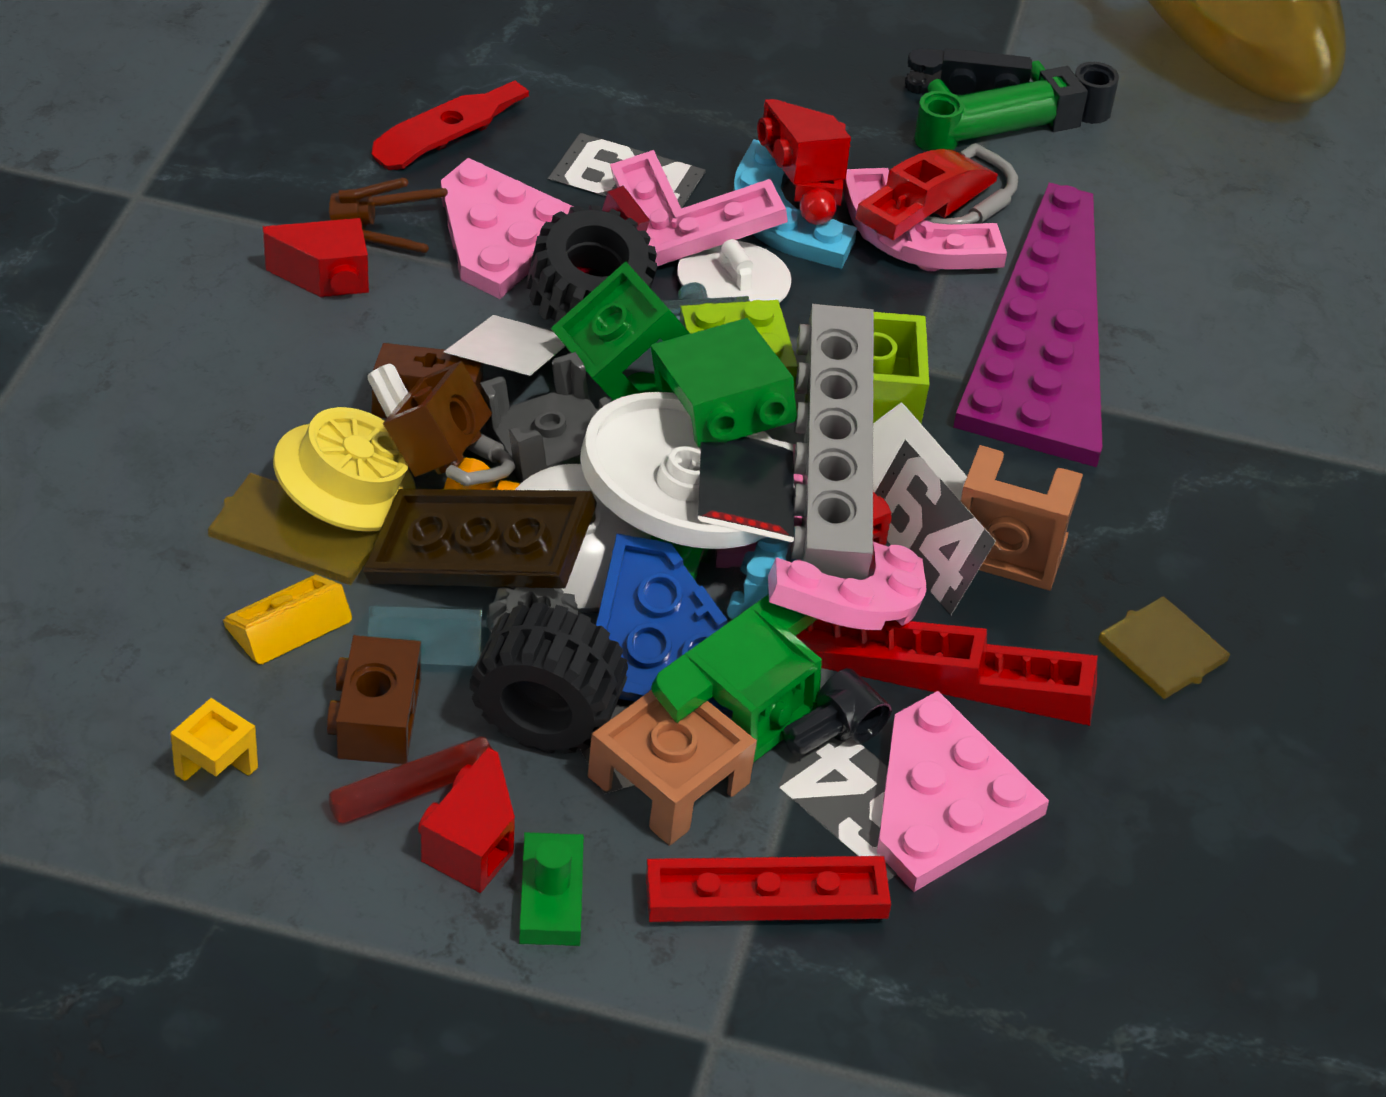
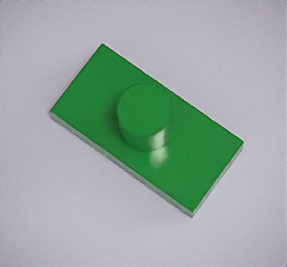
(551, 889)

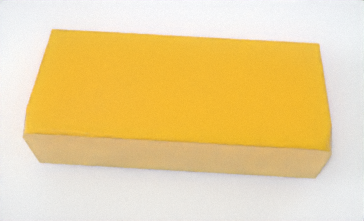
(289, 618)

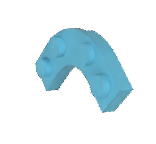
(822, 244)

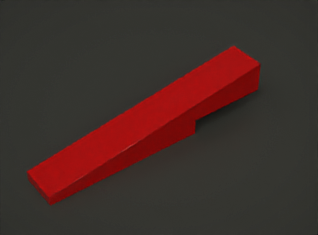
(962, 666)

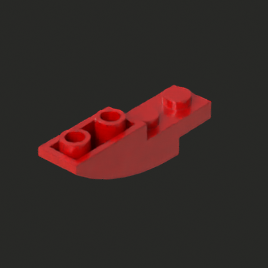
(920, 186)

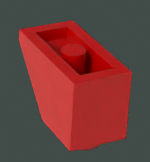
(319, 256)

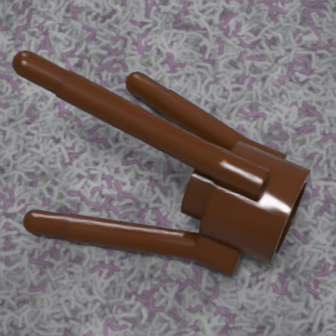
(361, 204)

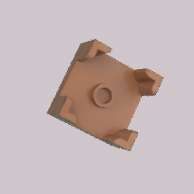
(1023, 522)
(671, 759)

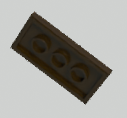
(481, 538)

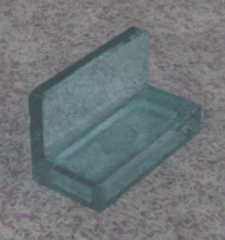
(446, 632)

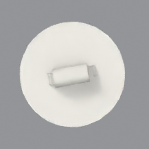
(737, 271)

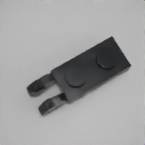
(965, 70)

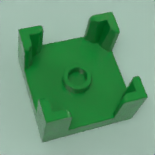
(616, 328)

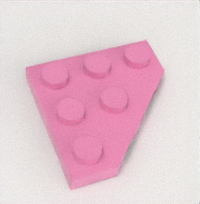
(494, 225)
(947, 793)

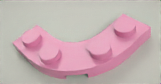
(927, 243)
(888, 593)

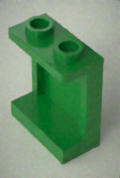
(726, 381)

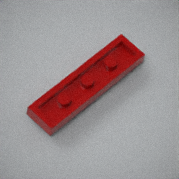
(767, 888)

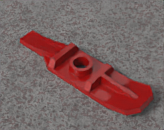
(442, 124)

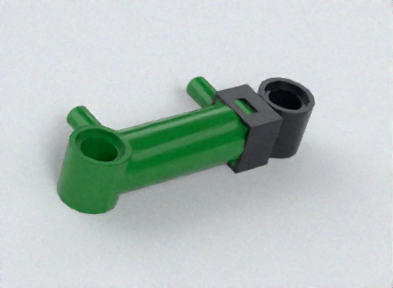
(1053, 99)

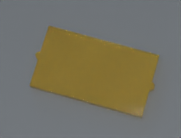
(273, 525)

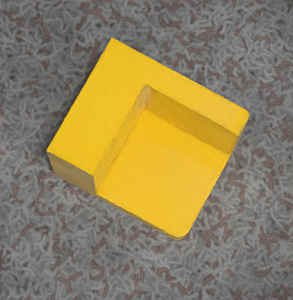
(213, 740)

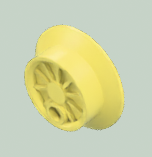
(342, 468)

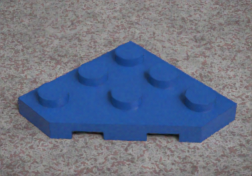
(654, 611)

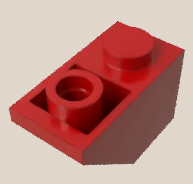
(804, 142)
(473, 825)

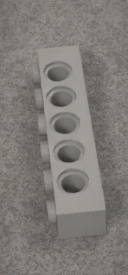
(837, 441)

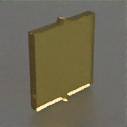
(1164, 647)

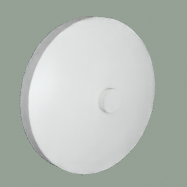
(648, 470)

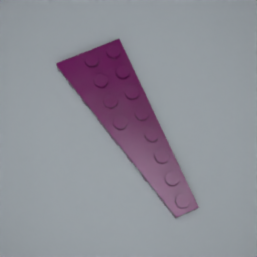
(1041, 356)

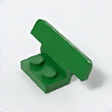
(750, 668)

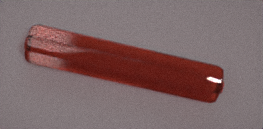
(404, 781)

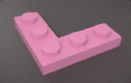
(699, 226)

